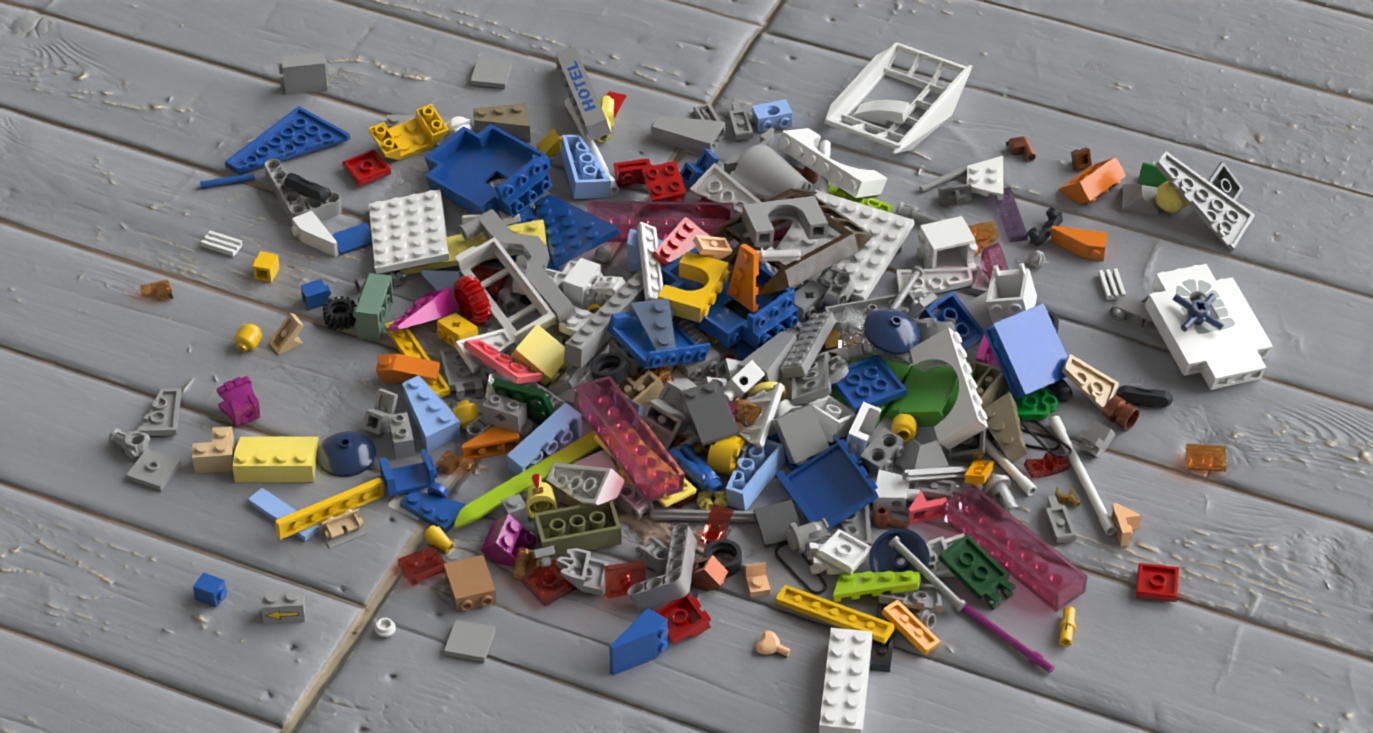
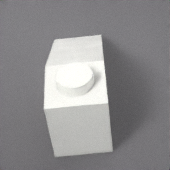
(313, 233)

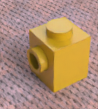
(265, 266)

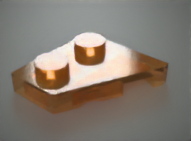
(984, 234)

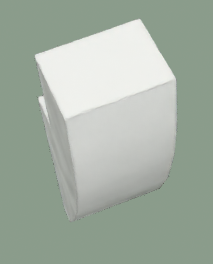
(883, 111)

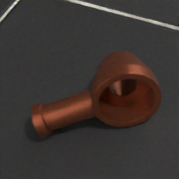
(807, 173)
(882, 519)

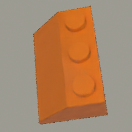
(1094, 181)

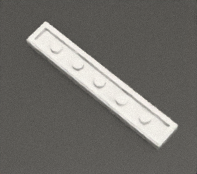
(650, 266)

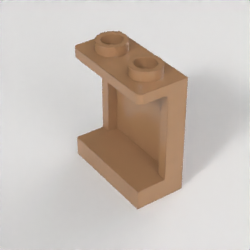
(470, 583)

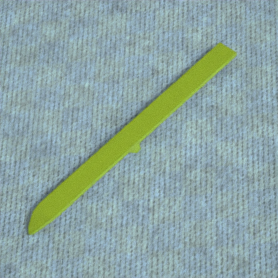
(521, 482)

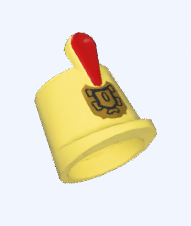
(539, 497)

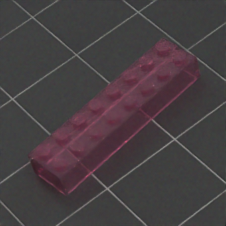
(661, 215)
(629, 438)
(1015, 548)

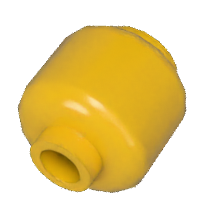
(248, 337)
(466, 413)
(904, 426)

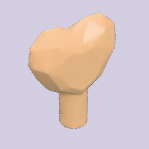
(770, 644)

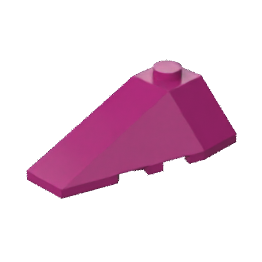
(427, 308)

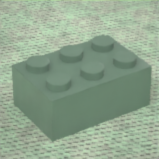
(374, 307)

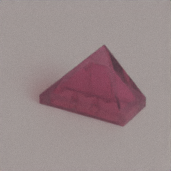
(992, 256)

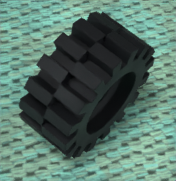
(339, 320)

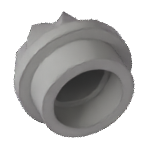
(603, 254)
(1036, 259)
(926, 618)

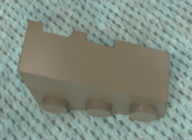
(508, 118)
(989, 382)
(1005, 427)

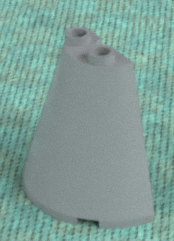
(767, 173)

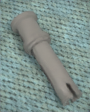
(916, 214)

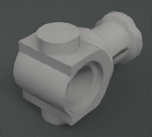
(132, 443)

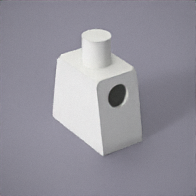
(737, 387)
(893, 491)

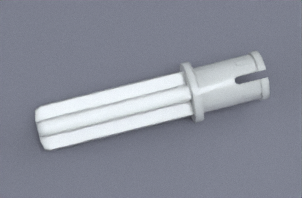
(779, 255)

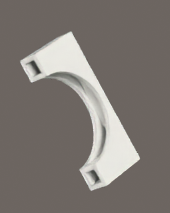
(802, 146)
(967, 415)

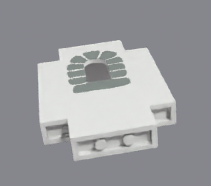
(1221, 356)

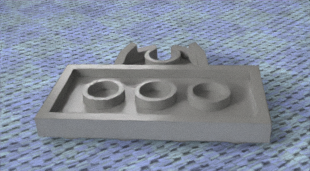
(818, 379)

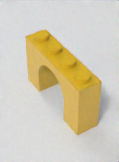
(702, 269)

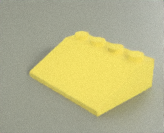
(275, 459)

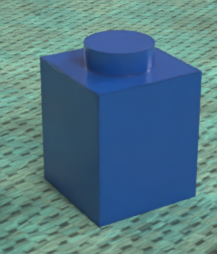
(315, 294)
(210, 589)

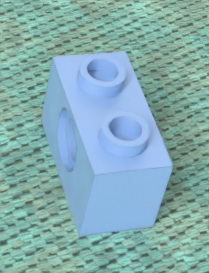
(772, 115)

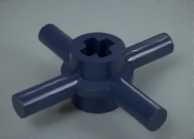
(1198, 312)

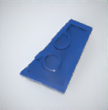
(432, 509)

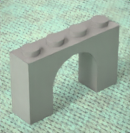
(803, 210)

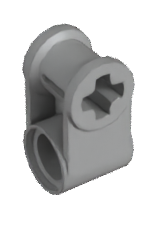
(633, 502)
(654, 554)

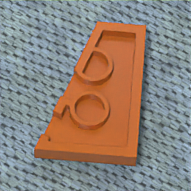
(743, 279)

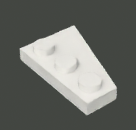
(498, 339)

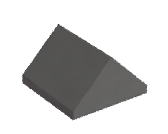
(1226, 181)
(970, 449)

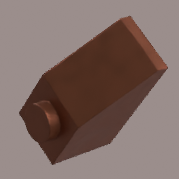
(708, 574)

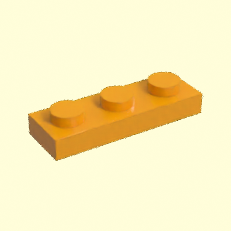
(979, 472)
(911, 627)

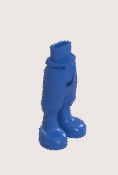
(696, 468)

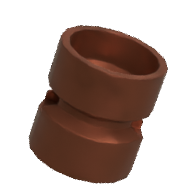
(1123, 414)

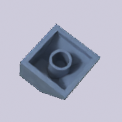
(442, 279)

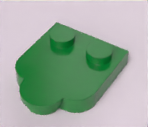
(1036, 405)

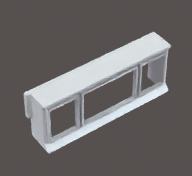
(475, 256)

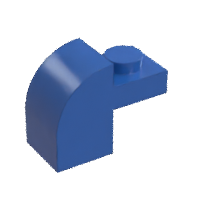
(693, 171)

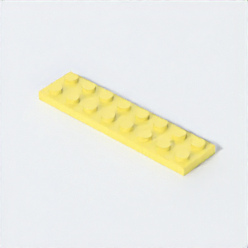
(458, 244)

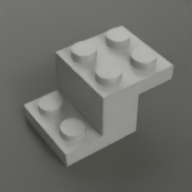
(666, 416)

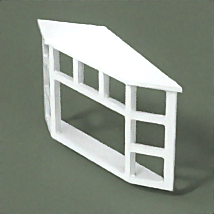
(870, 76)

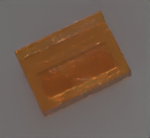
(1205, 457)

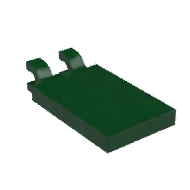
(977, 570)

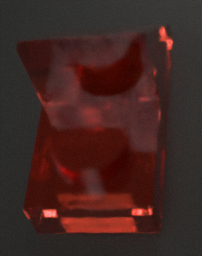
(717, 524)

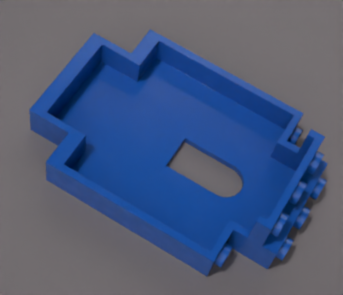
(470, 159)
(774, 311)

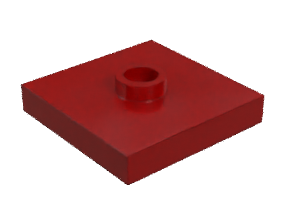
(366, 167)
(1157, 582)

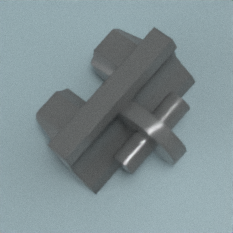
(954, 194)

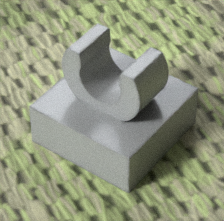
(544, 554)

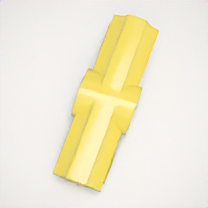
(607, 106)

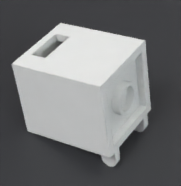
(947, 244)
(1010, 292)

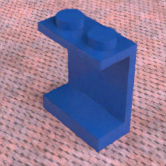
(408, 477)

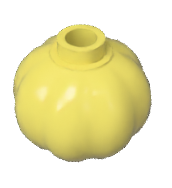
(1169, 198)

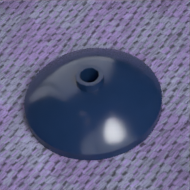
(891, 331)
(346, 454)
(884, 558)

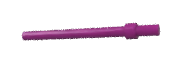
(1034, 657)

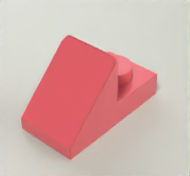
(925, 510)

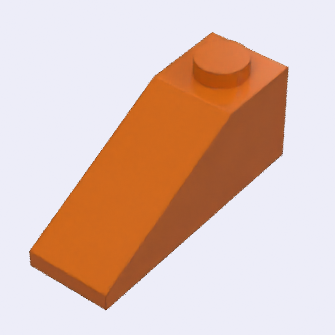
(1081, 242)
(401, 368)
(491, 443)

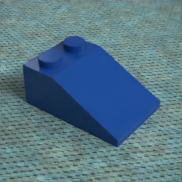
(965, 324)
(639, 642)

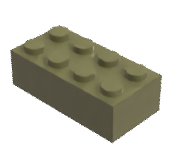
(578, 527)

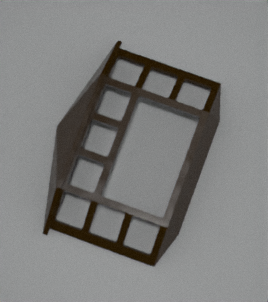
(810, 263)

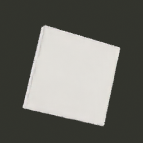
(844, 551)

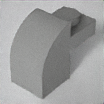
(377, 418)
(1096, 439)

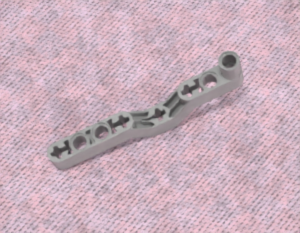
(533, 249)

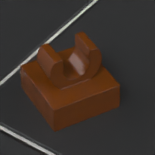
(1081, 158)

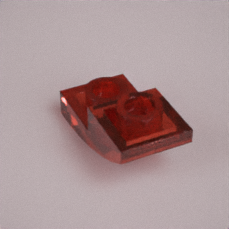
(1047, 466)

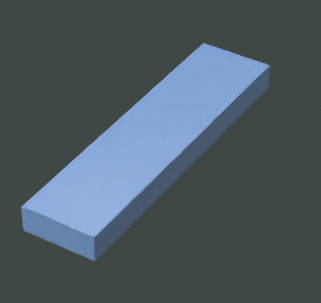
(276, 509)

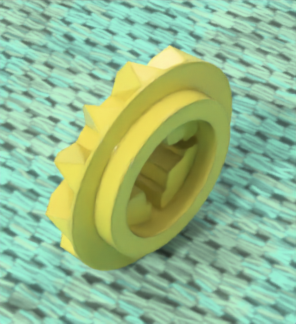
(704, 499)

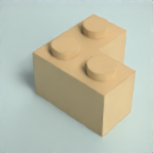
(643, 390)
(215, 455)

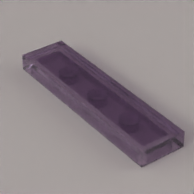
(1011, 216)

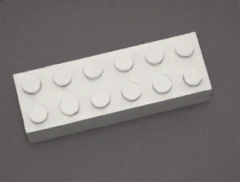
(846, 681)

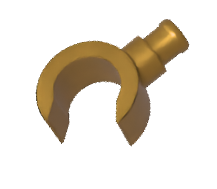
(1065, 499)

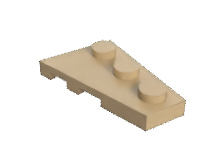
(1090, 381)

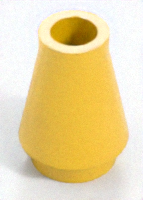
(435, 536)

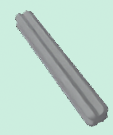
(934, 473)

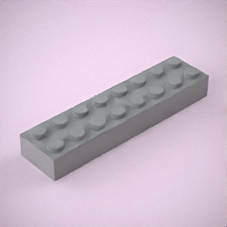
(869, 305)
(808, 345)

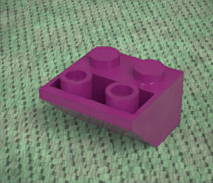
(504, 540)

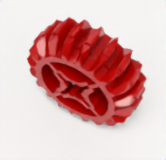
(472, 300)

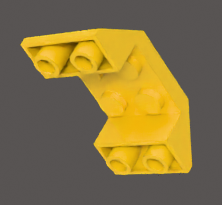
(411, 136)

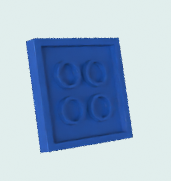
(871, 383)

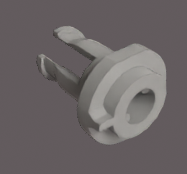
(998, 489)
(803, 535)

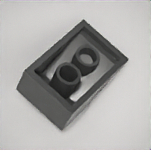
(708, 412)

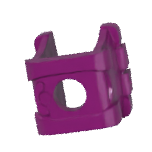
(239, 401)

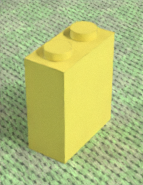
(542, 354)

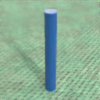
(227, 180)

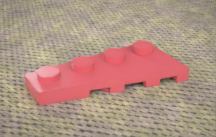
(502, 363)

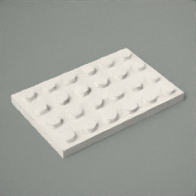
(408, 231)

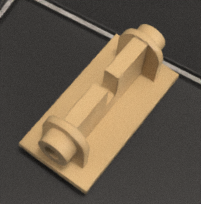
(333, 525)

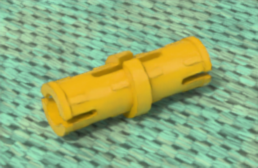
(1067, 626)

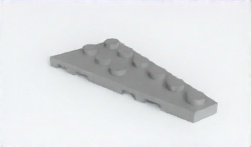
(1215, 208)

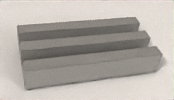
(702, 108)

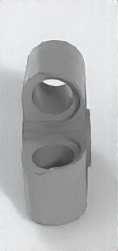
(833, 281)

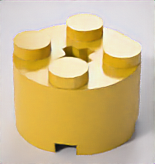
(725, 454)

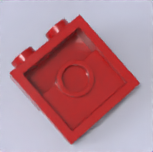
(684, 618)

